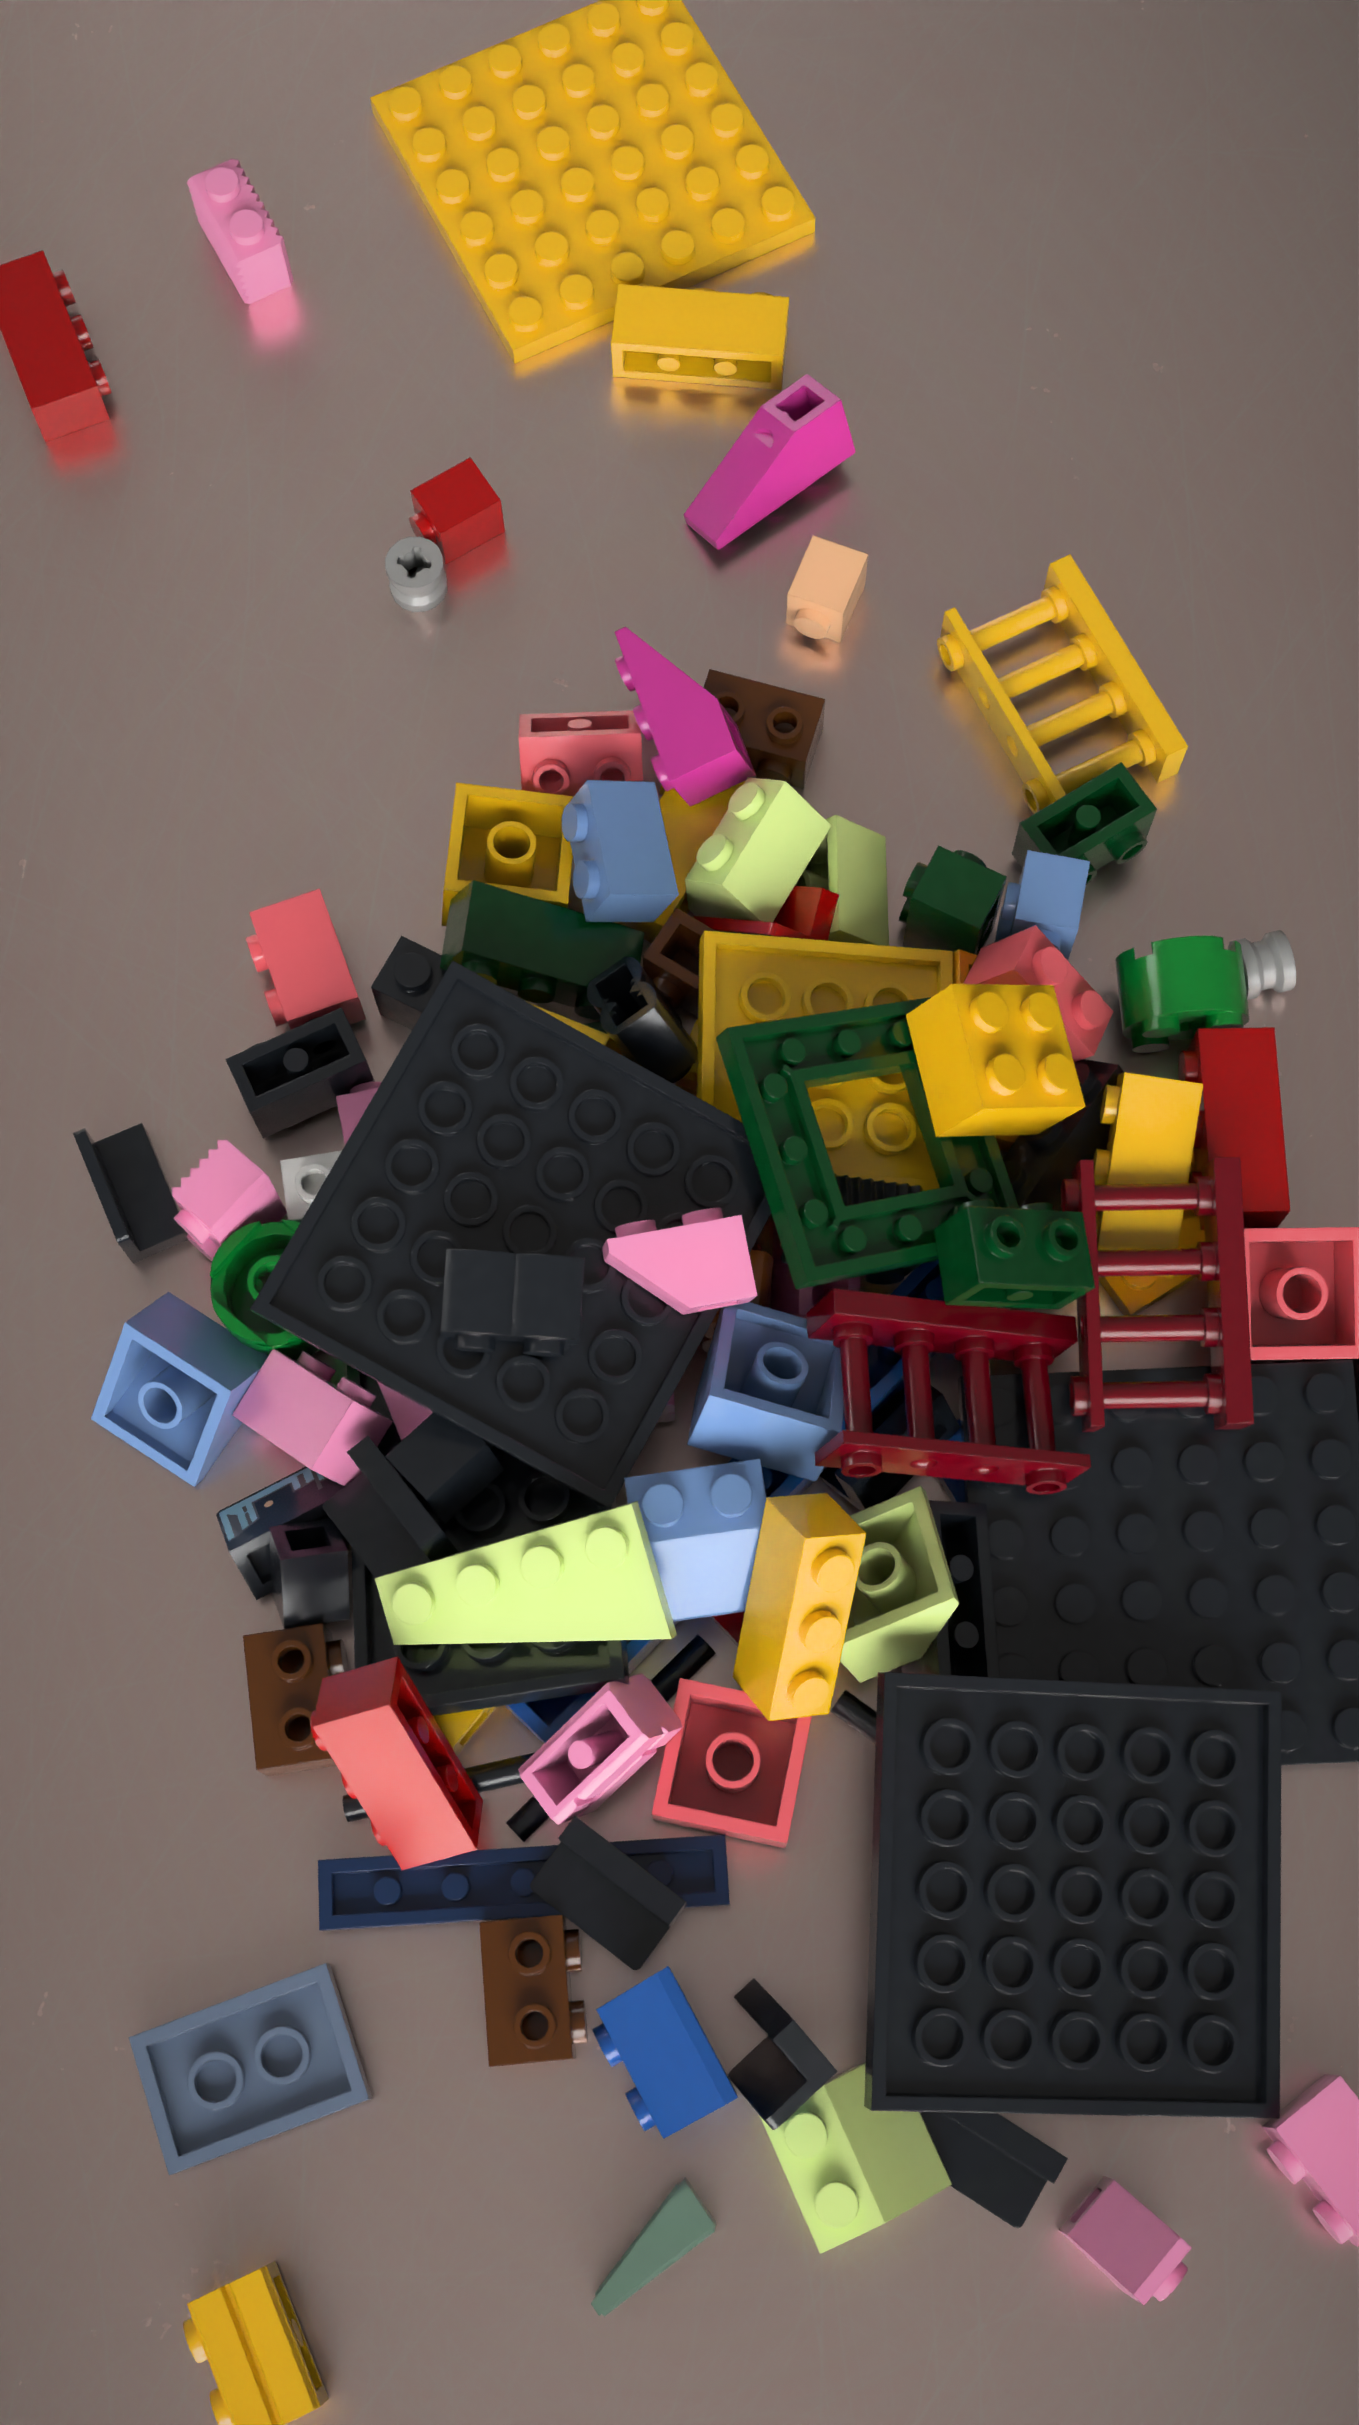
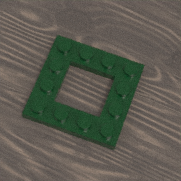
(819, 1235)

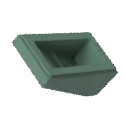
(669, 2234)

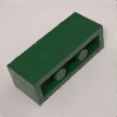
(533, 945)

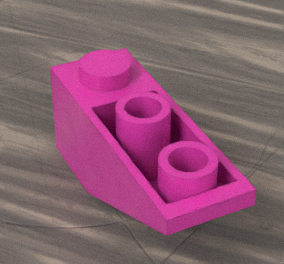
(774, 459)
(690, 727)

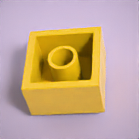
(508, 843)
(994, 1060)

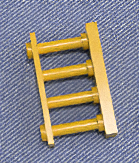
(1092, 647)

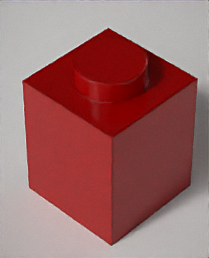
(457, 510)

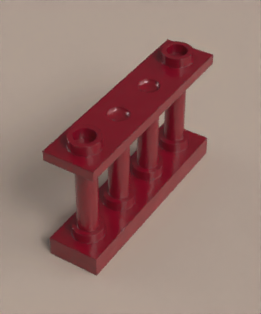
(1219, 1326)
(974, 1337)

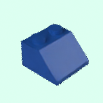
(664, 2053)

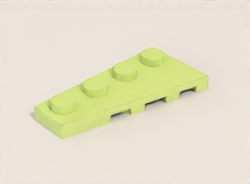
(547, 1585)

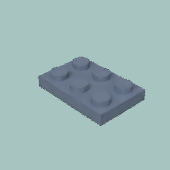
(249, 2068)

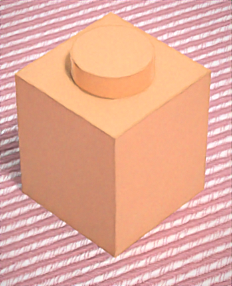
(826, 589)

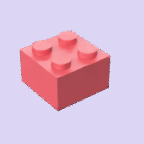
(1303, 1292)
(730, 1766)

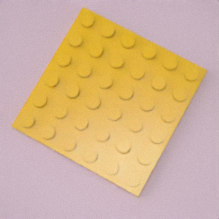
(590, 165)

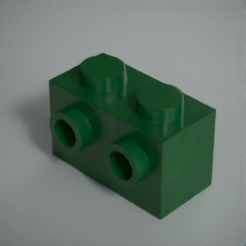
(1092, 823)
(951, 902)
(1013, 1256)

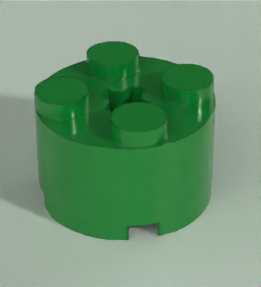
(1179, 990)
(238, 1277)

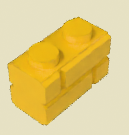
(254, 2351)

